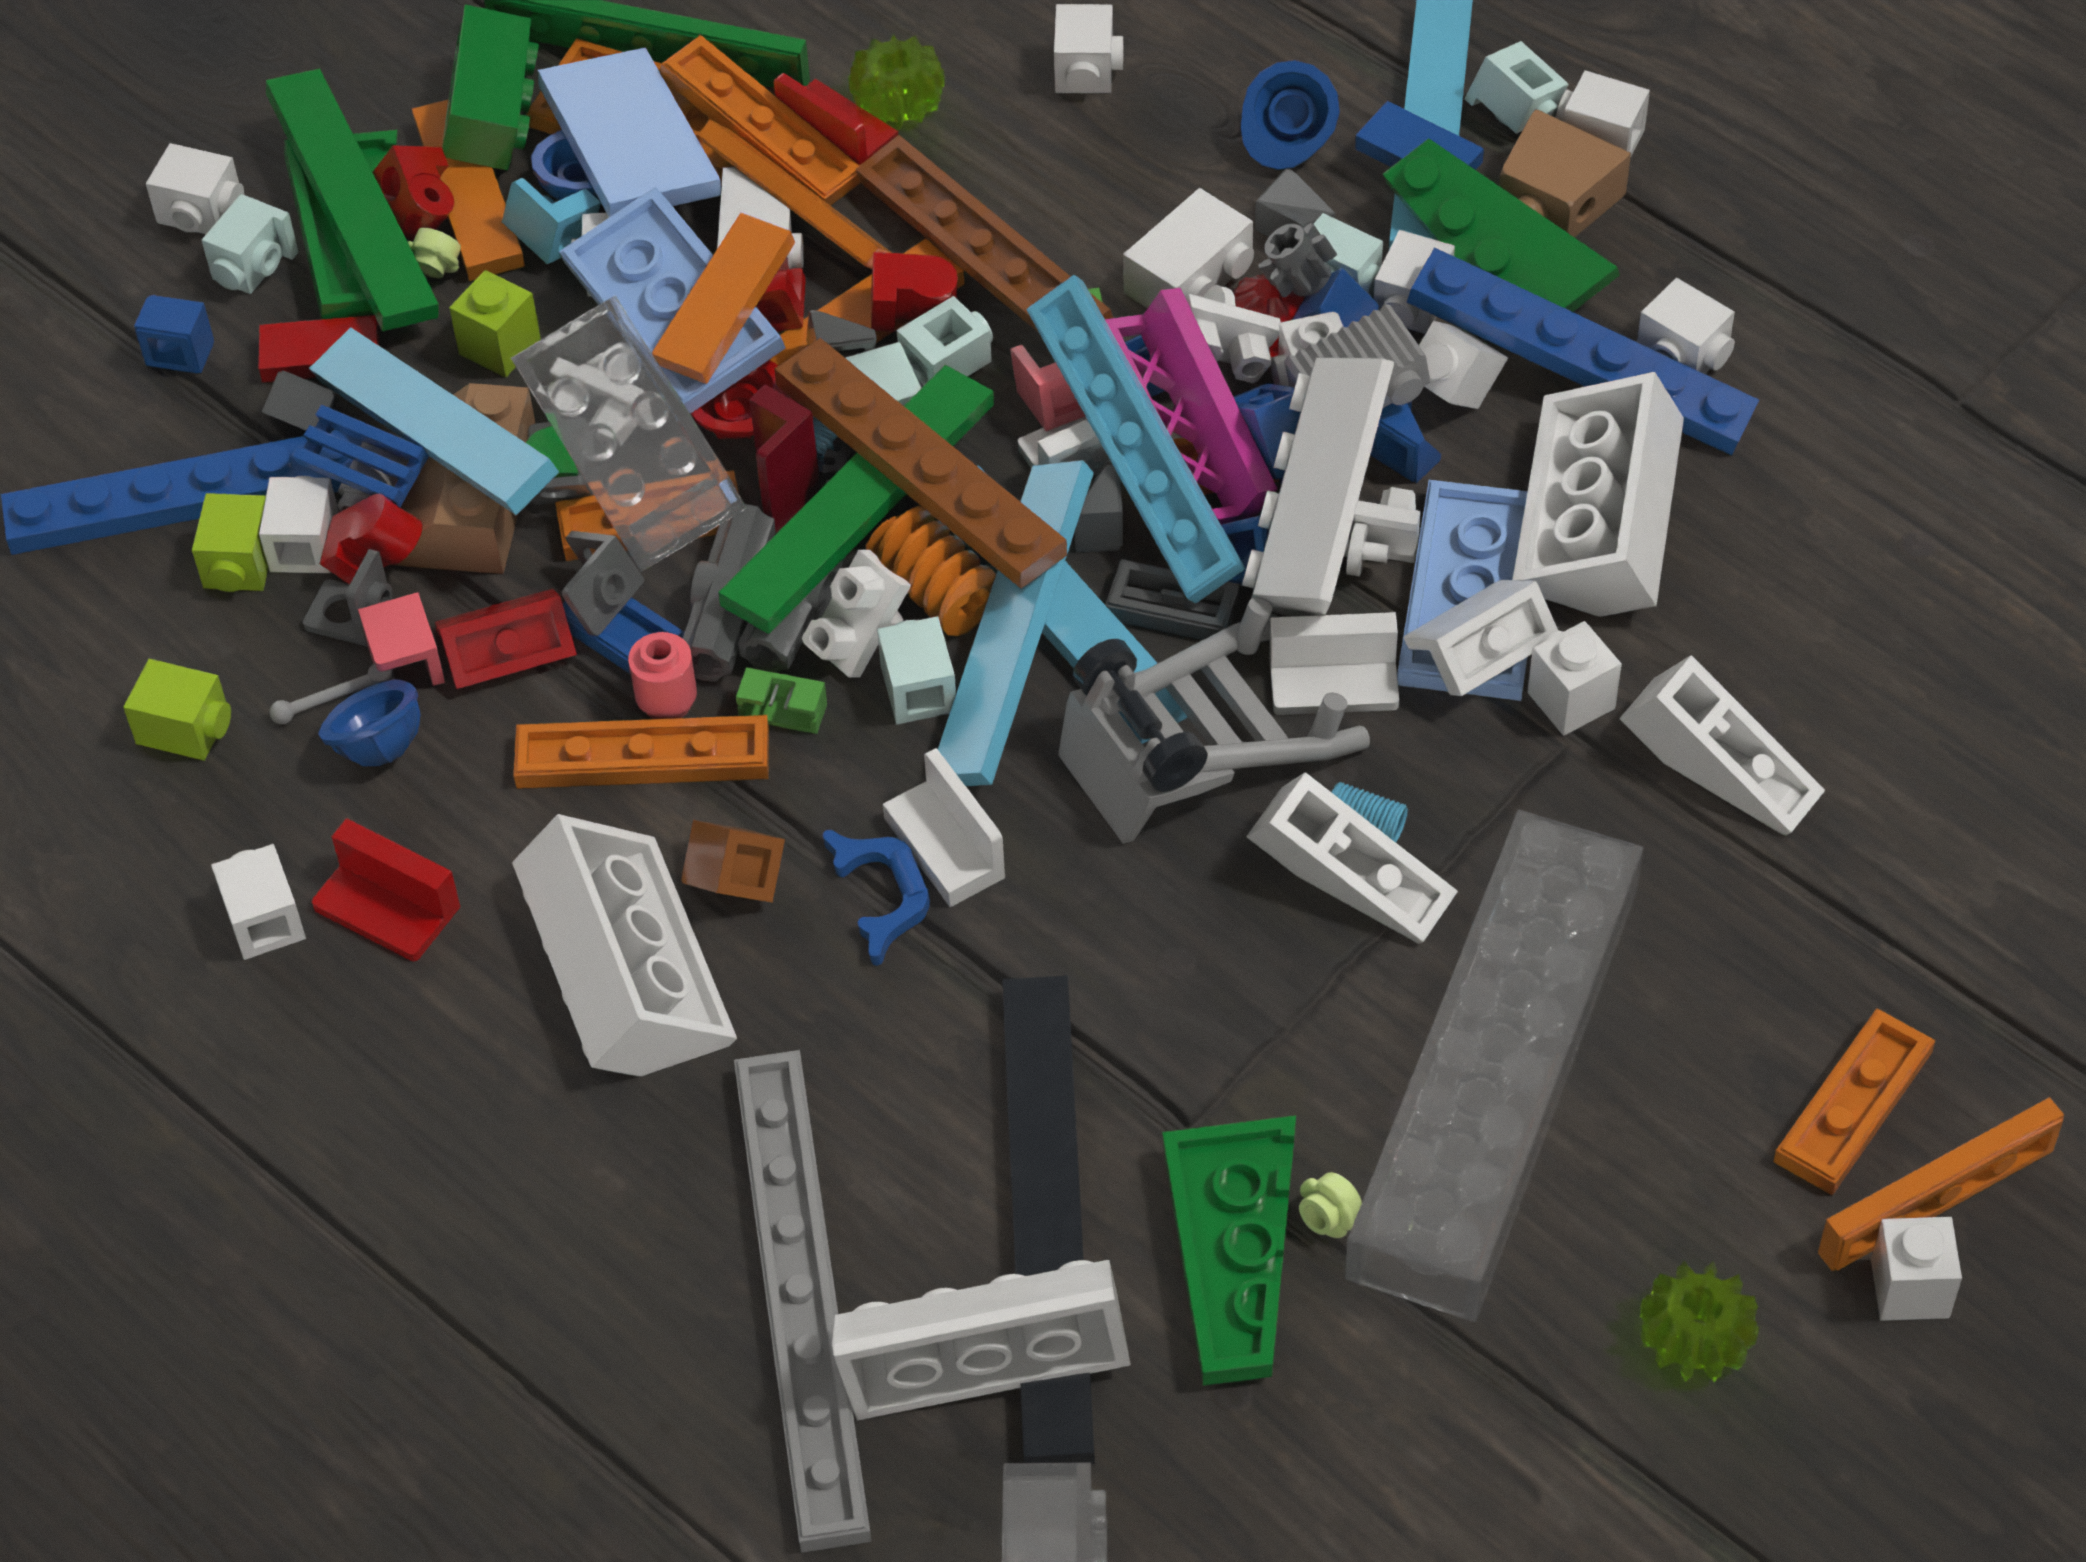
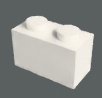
(1190, 249)

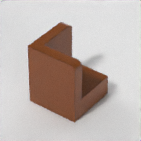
(732, 861)

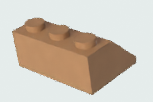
(460, 522)

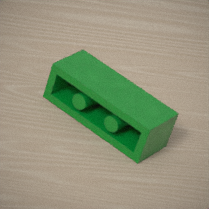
(489, 88)

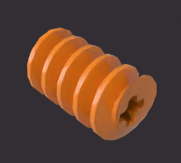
(940, 570)

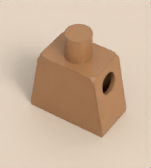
(1565, 172)

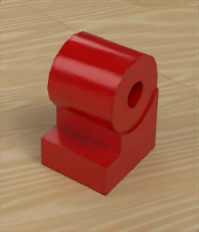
(415, 188)
(908, 286)
(368, 525)

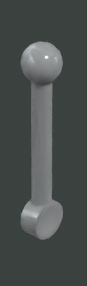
(283, 711)

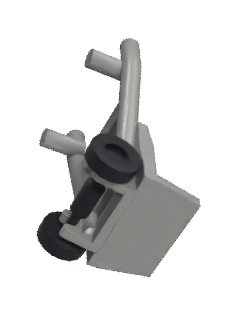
(1134, 779)

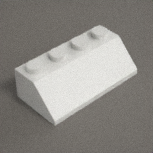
(1320, 484)
(1601, 495)
(621, 947)
(980, 1339)

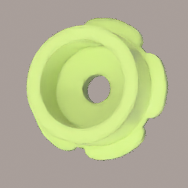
(435, 252)
(1329, 1205)

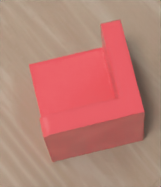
(1044, 390)
(400, 635)

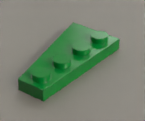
(1496, 228)
(332, 277)
(1231, 1231)

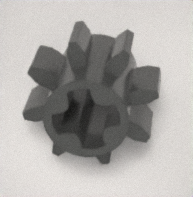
(1297, 260)

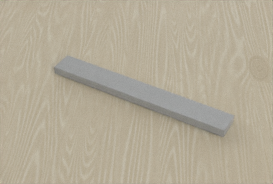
(801, 1303)

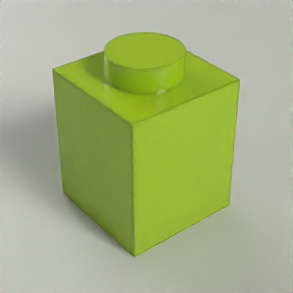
(494, 322)
(229, 543)
(177, 709)

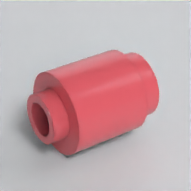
(662, 675)

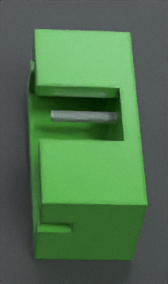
(785, 699)

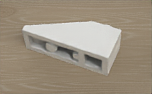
(1720, 746)
(1350, 858)

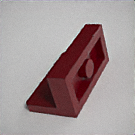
(784, 454)

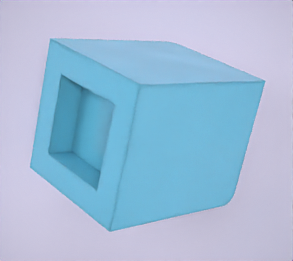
(544, 223)

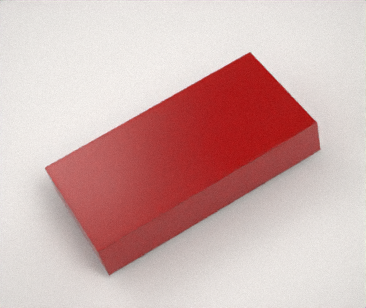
(301, 343)

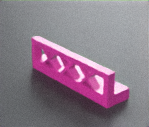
(1202, 404)

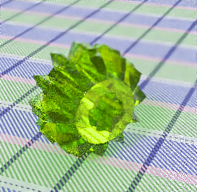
(897, 80)
(1692, 1344)

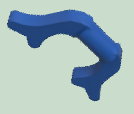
(899, 857)

